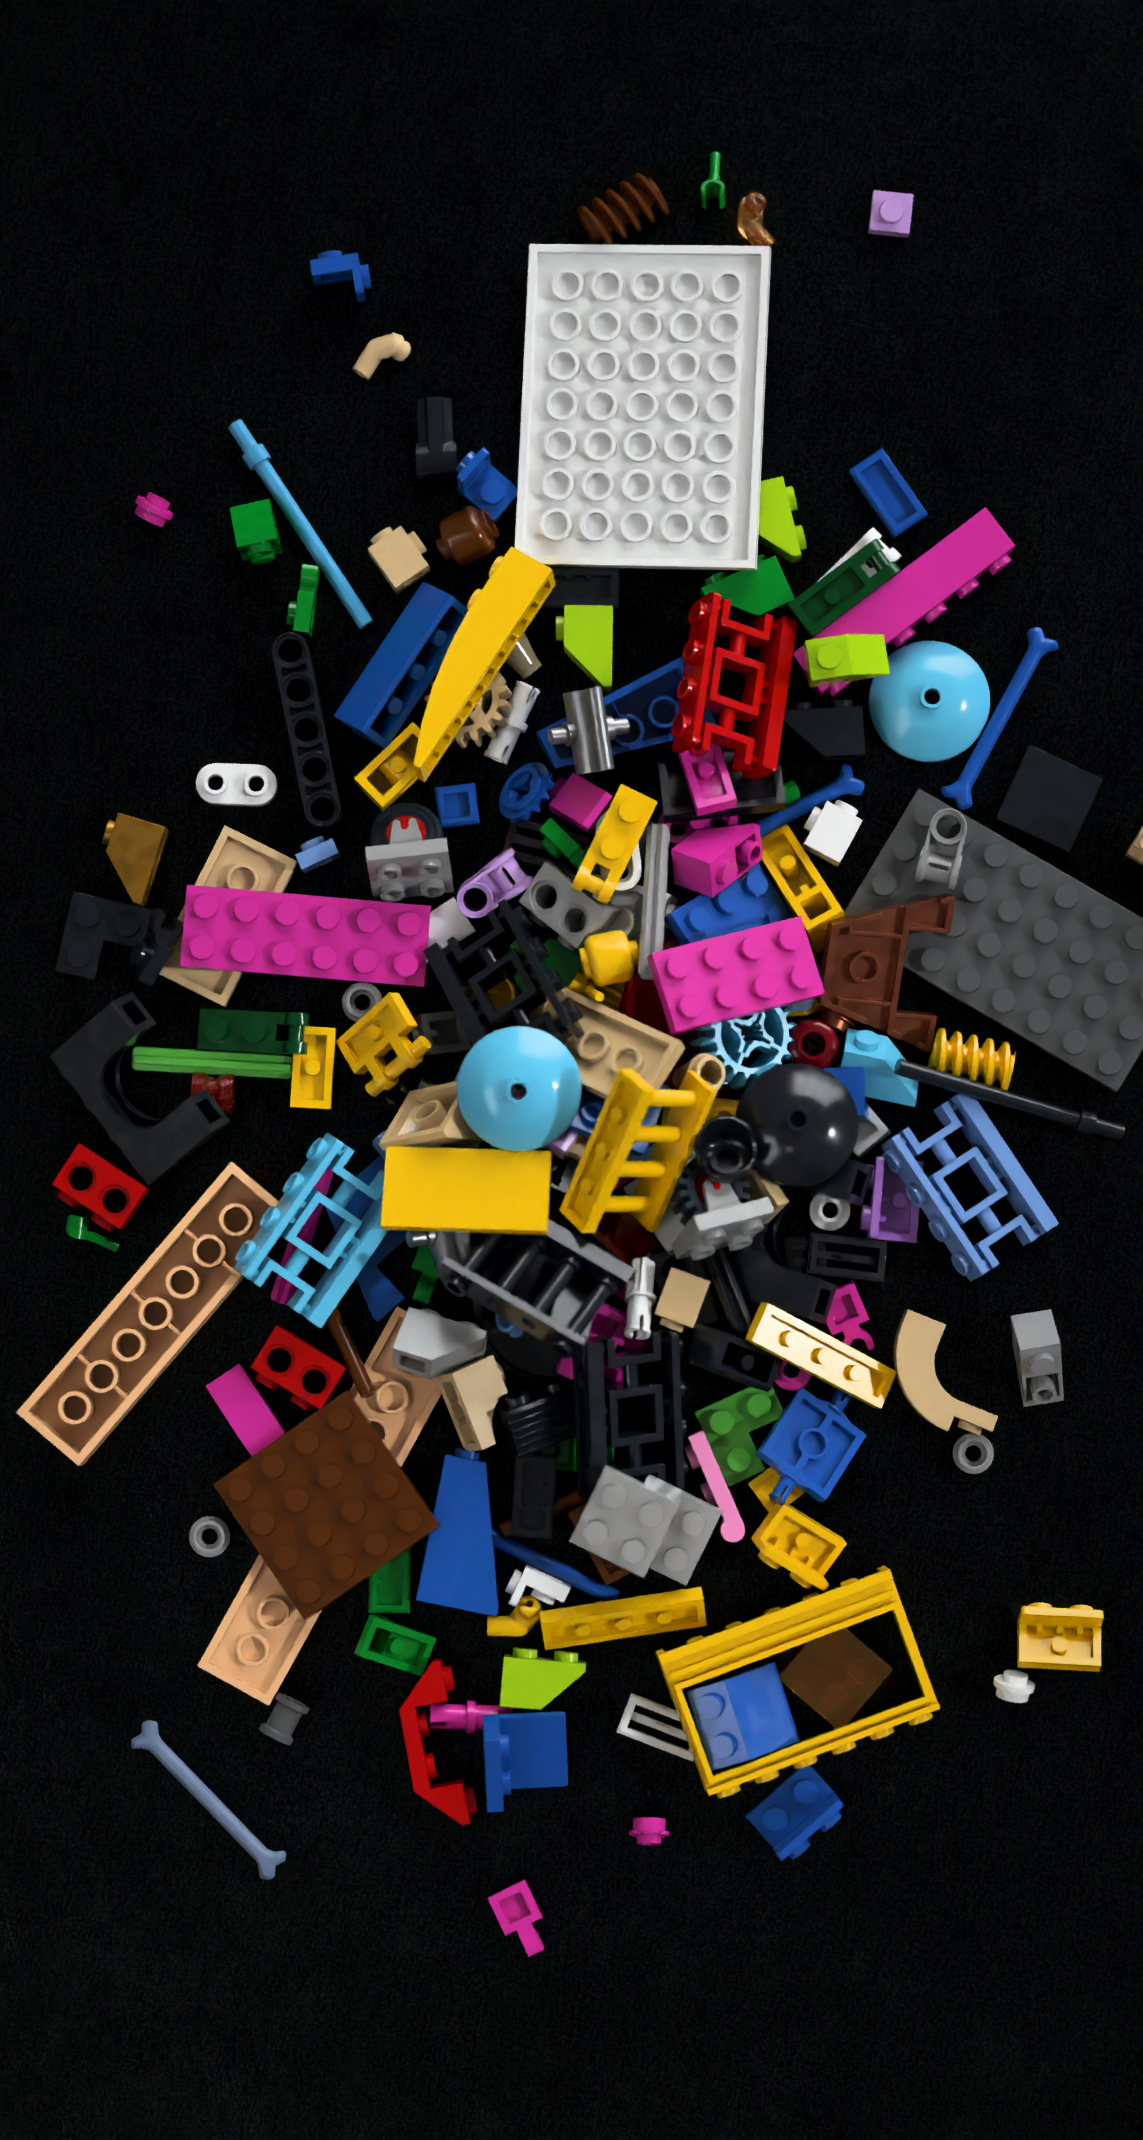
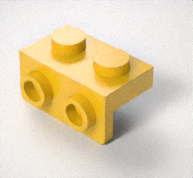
(798, 1545)
(1059, 1637)

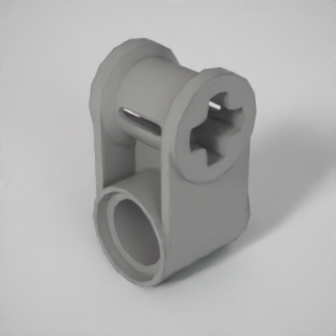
(942, 852)

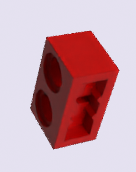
(105, 1179)
(303, 1359)

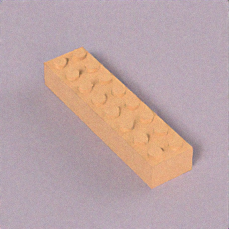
(149, 1319)

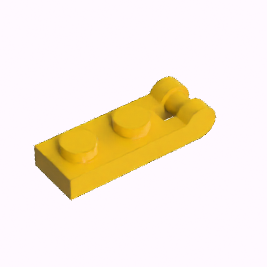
(614, 842)

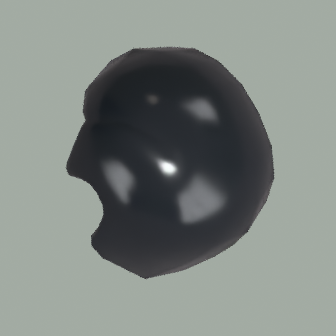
(725, 1149)

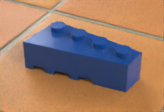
(646, 703)

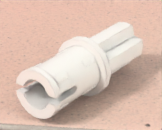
(641, 1300)

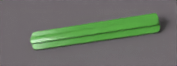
(212, 1062)

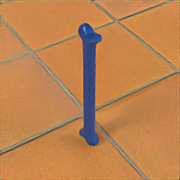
(842, 785)
(961, 789)

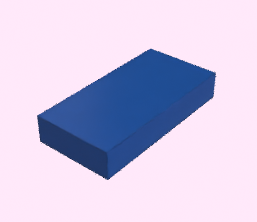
(888, 493)

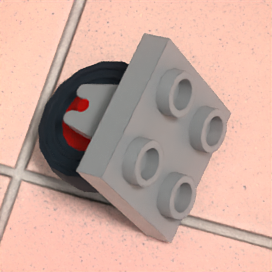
(408, 854)

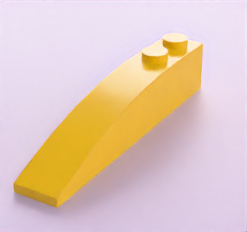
(479, 649)

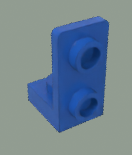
(485, 485)

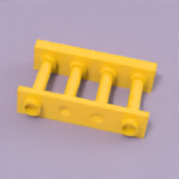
(611, 1142)

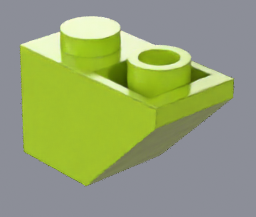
(776, 520)
(535, 1680)

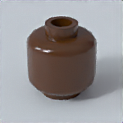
(467, 535)

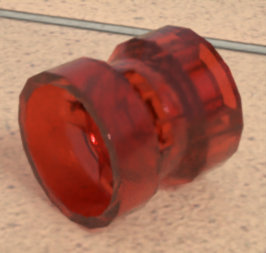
(220, 1089)

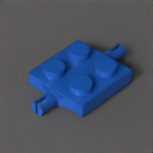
(810, 1445)

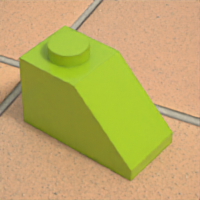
(589, 640)
(845, 658)

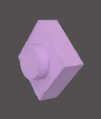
(890, 213)

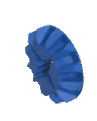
(531, 779)

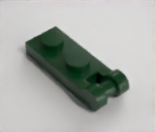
(842, 589)
(251, 1031)

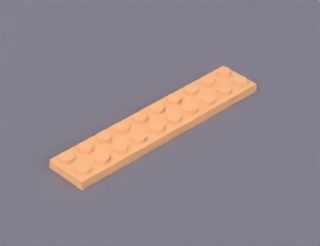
(262, 1625)

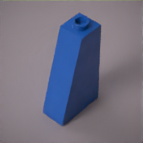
(460, 1553)

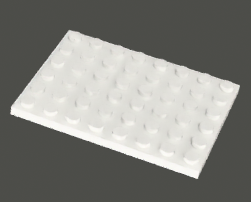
(643, 406)

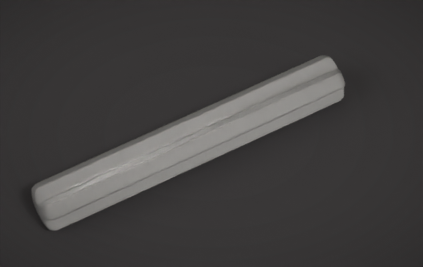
(653, 895)

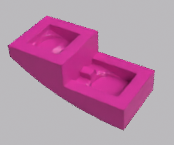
(245, 1409)

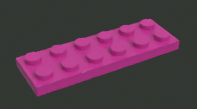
(305, 936)

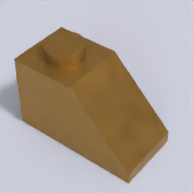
(135, 853)

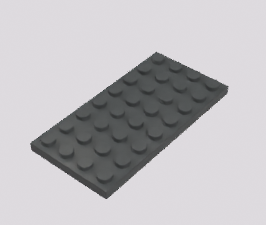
(1021, 944)

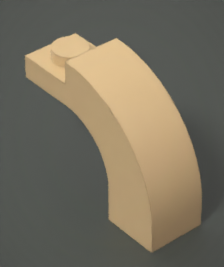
(914, 1363)

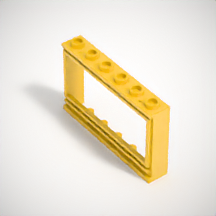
(777, 1632)

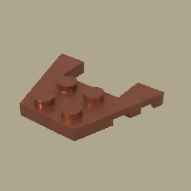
(866, 964)

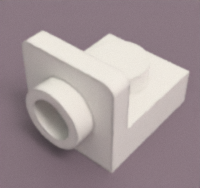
(545, 1586)

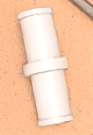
(522, 703)

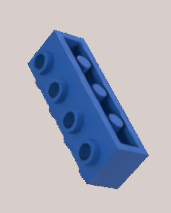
(402, 666)

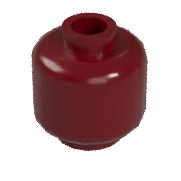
(822, 1035)

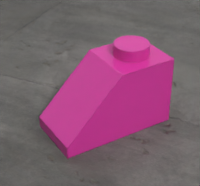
(579, 803)

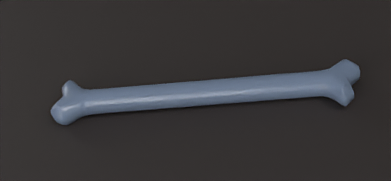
(151, 1741)

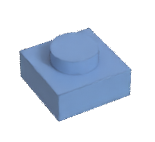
(317, 853)

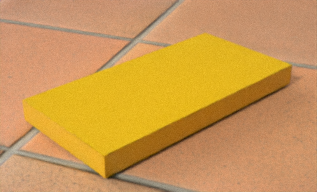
(466, 1190)

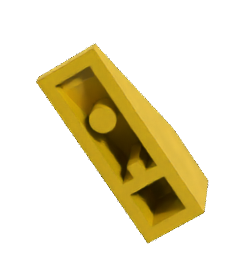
(800, 884)

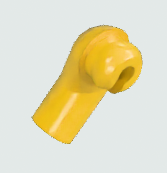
(519, 1620)

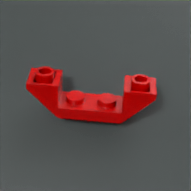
(447, 1796)

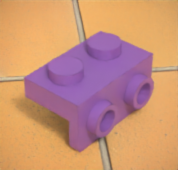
(890, 1211)

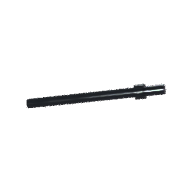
(1081, 1121)

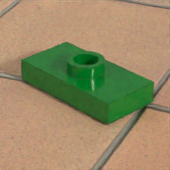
(391, 1586)

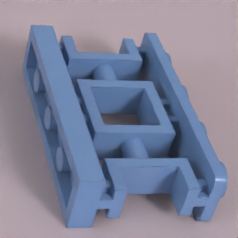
(995, 1169)

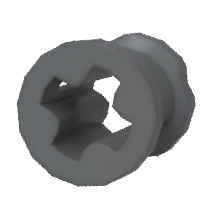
(284, 1718)

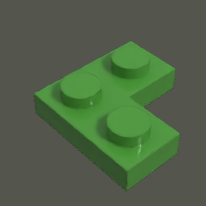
(728, 1429)

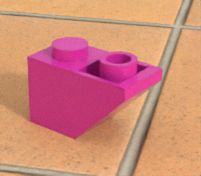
(716, 857)

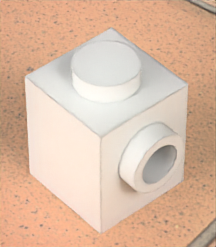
(831, 831)

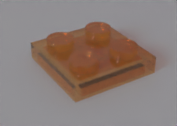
(835, 1675)

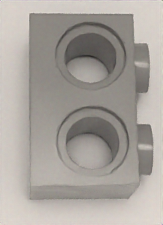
(569, 906)

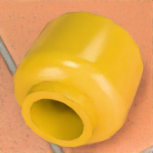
(608, 958)

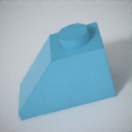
(878, 1059)

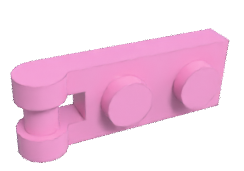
(715, 1489)

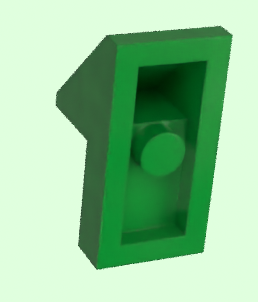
(395, 1645)

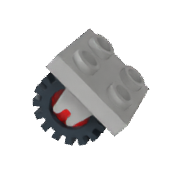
(716, 1214)

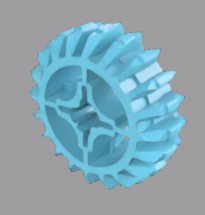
(770, 1041)

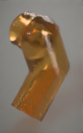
(750, 220)

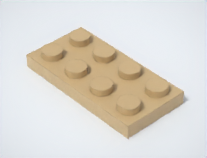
(232, 864)
(615, 1043)

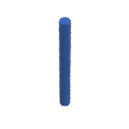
(554, 1567)

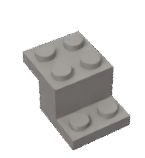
(646, 1525)

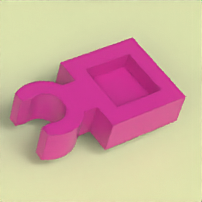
(847, 1314)

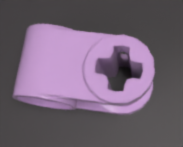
(495, 884)

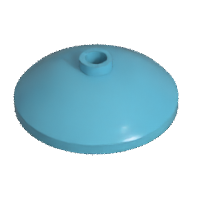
(924, 729)
(526, 1058)

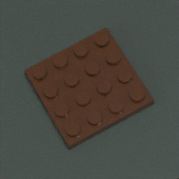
(326, 1505)

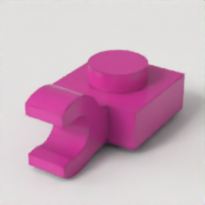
(516, 1912)

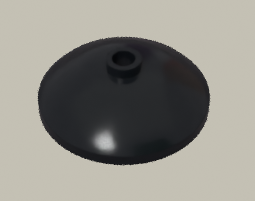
(803, 1153)

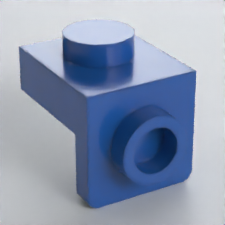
(335, 267)

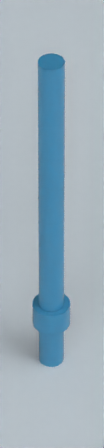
(258, 459)

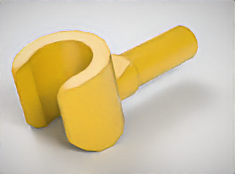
(585, 987)

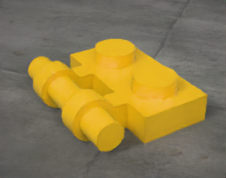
(376, 1034)

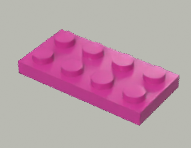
(735, 975)

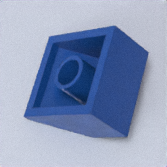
(742, 1715)

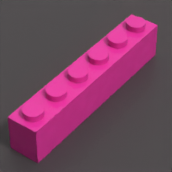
(923, 588)

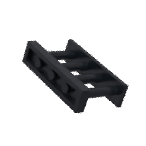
(575, 1258)

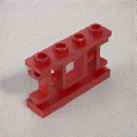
(763, 690)

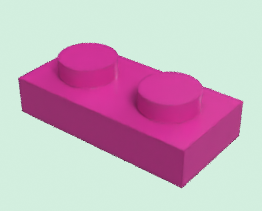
(708, 781)

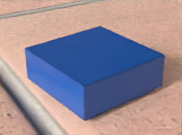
(457, 805)

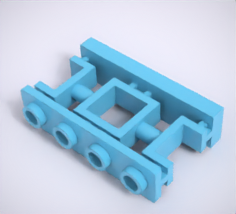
(346, 1251)

